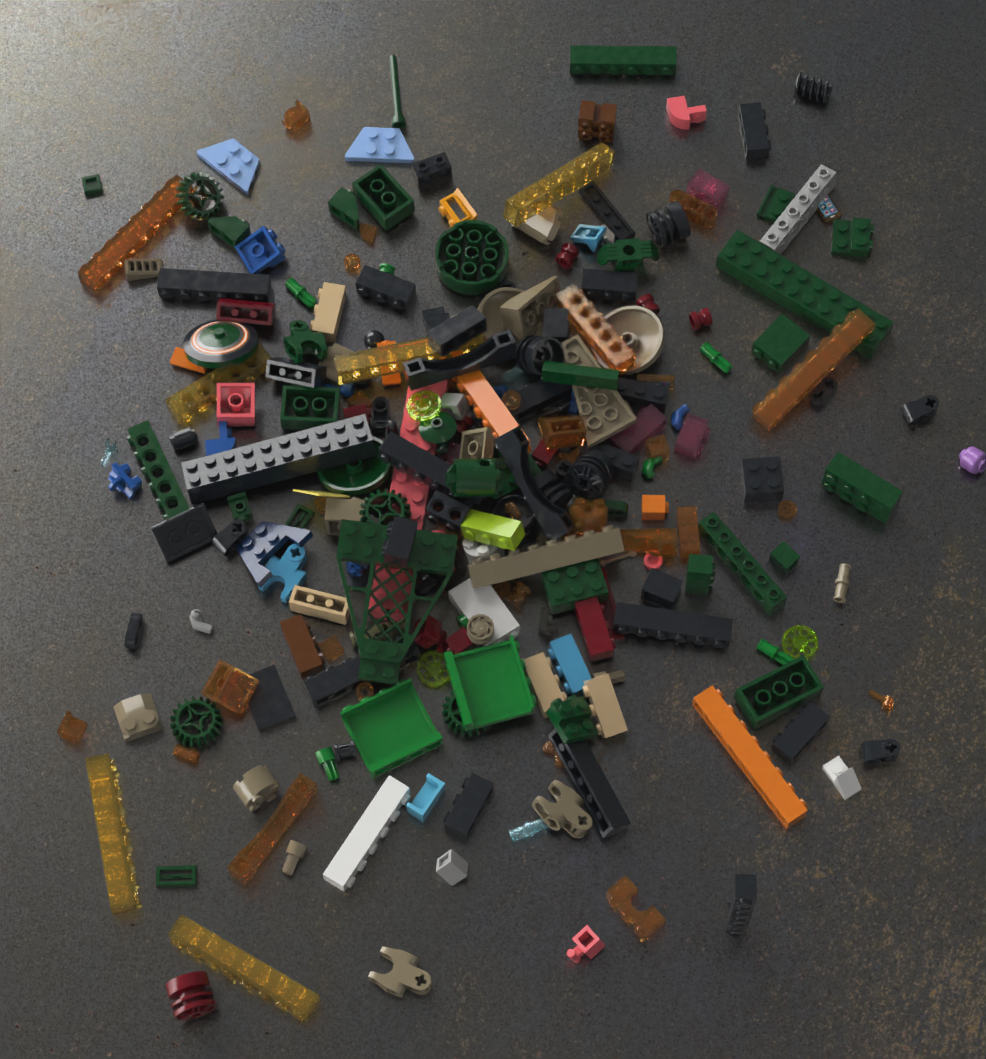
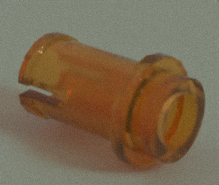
(186, 753)

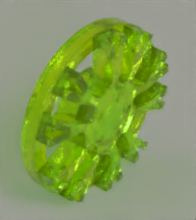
(424, 406)
(800, 641)
(433, 668)

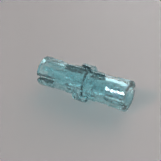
(527, 829)

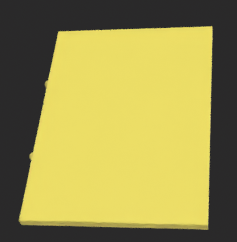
(321, 493)

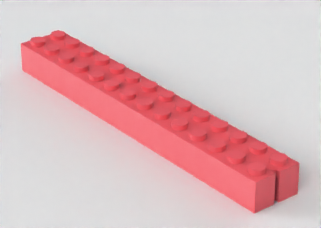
(417, 496)

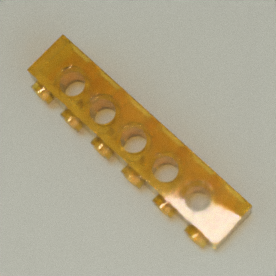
(208, 384)

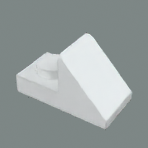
(842, 777)

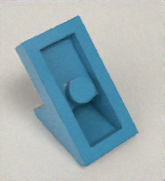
(589, 235)

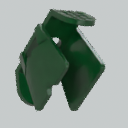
(628, 250)

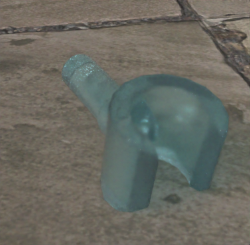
(109, 449)

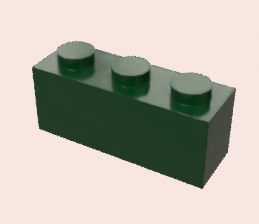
(699, 574)

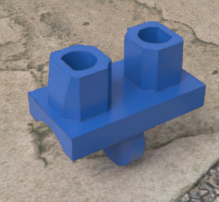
(122, 482)

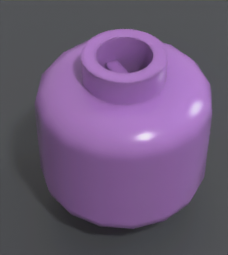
(973, 460)

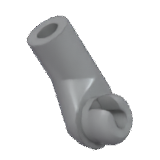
(609, 236)
(198, 623)

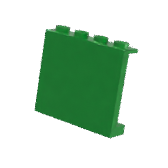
(490, 684)
(390, 728)

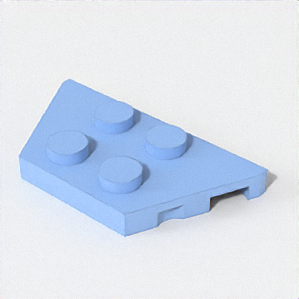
(380, 145)
(232, 162)

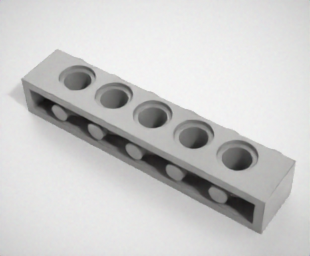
(800, 209)

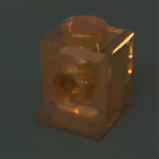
(296, 117)

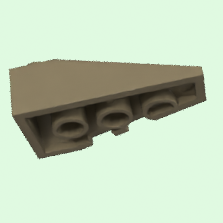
(526, 309)

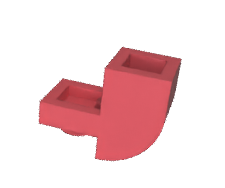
(682, 116)

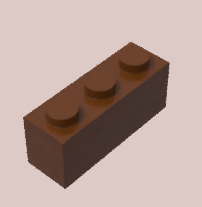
(302, 645)

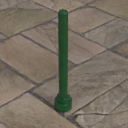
(398, 119)

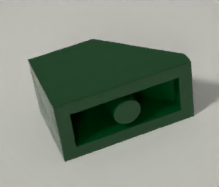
(344, 206)
(230, 229)

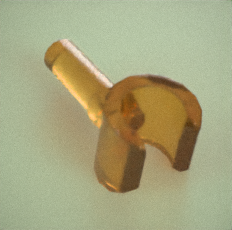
(887, 700)

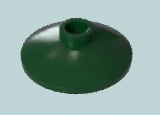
(439, 433)

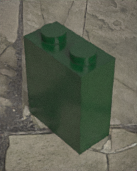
(780, 343)

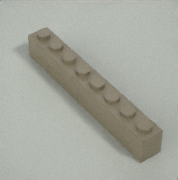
(545, 557)

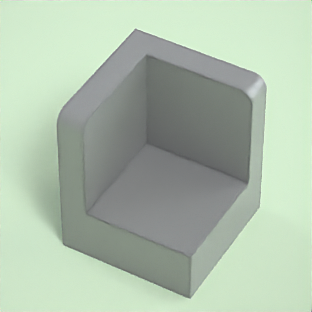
(457, 403)
(452, 867)

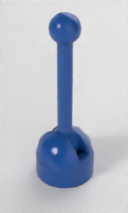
(345, 389)

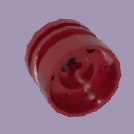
(190, 995)

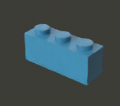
(569, 664)

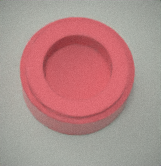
(652, 561)

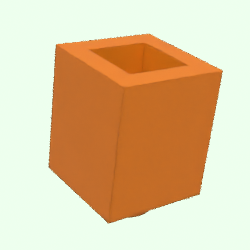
(654, 507)

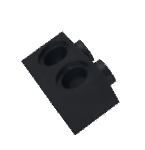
(431, 170)
(450, 508)

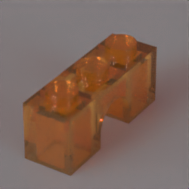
(645, 922)

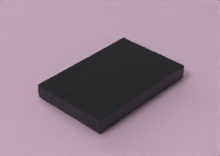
(184, 532)
(269, 700)

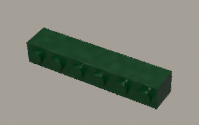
(623, 59)

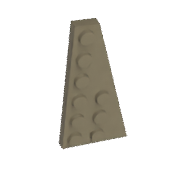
(601, 409)

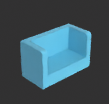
(426, 798)

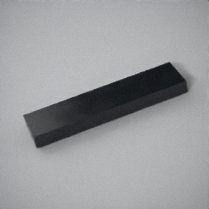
(606, 211)

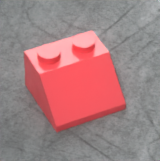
(236, 404)

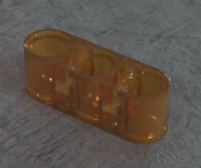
(702, 209)
(687, 531)

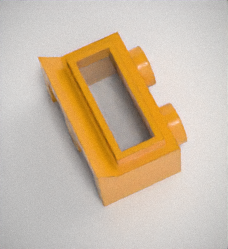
(456, 208)

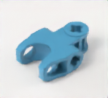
(287, 570)

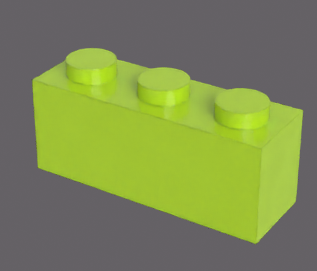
(492, 530)

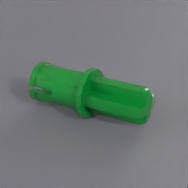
(300, 292)
(716, 357)
(774, 652)

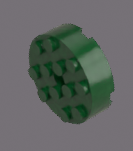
(488, 260)

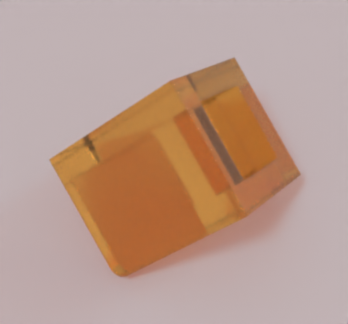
(658, 447)
(71, 728)

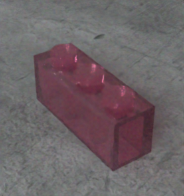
(649, 424)

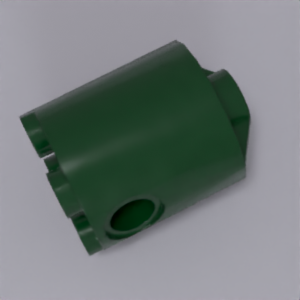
(473, 478)

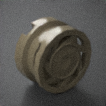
(480, 630)

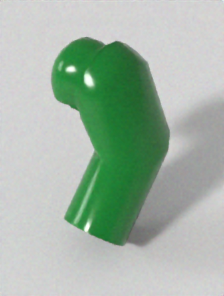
(648, 466)

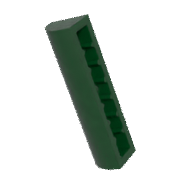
(580, 375)

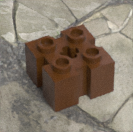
(597, 121)

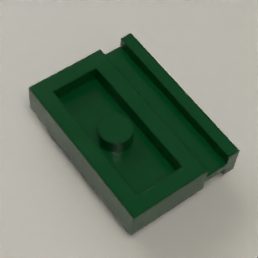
(775, 203)

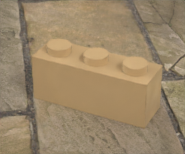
(329, 310)
(319, 604)
(543, 682)
(604, 706)

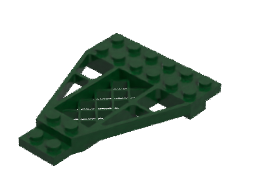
(363, 545)

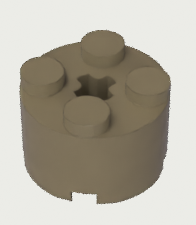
(256, 787)

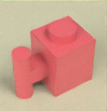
(587, 943)

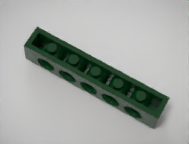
(144, 433)
(742, 563)

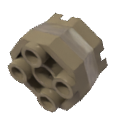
(542, 225)

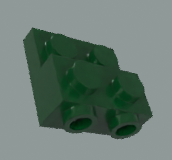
(852, 237)
(572, 719)

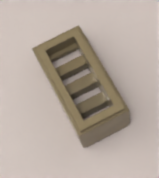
(142, 262)

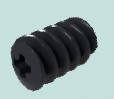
(814, 89)

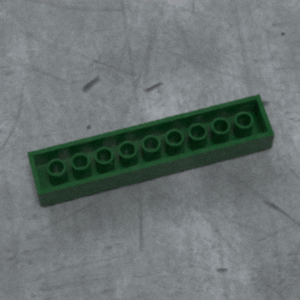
(797, 289)

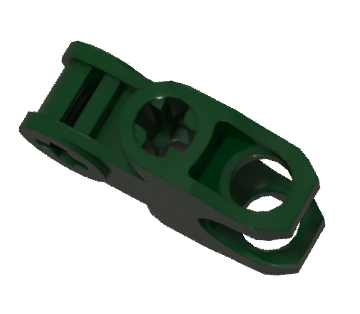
(304, 342)

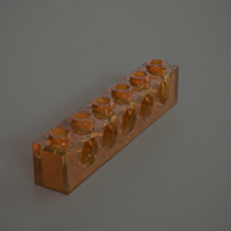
(596, 329)

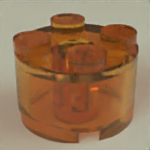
(588, 515)

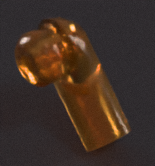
(549, 748)

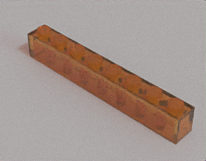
(132, 236)
(812, 369)

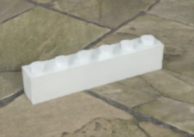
(366, 834)

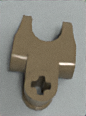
(564, 813)
(403, 975)

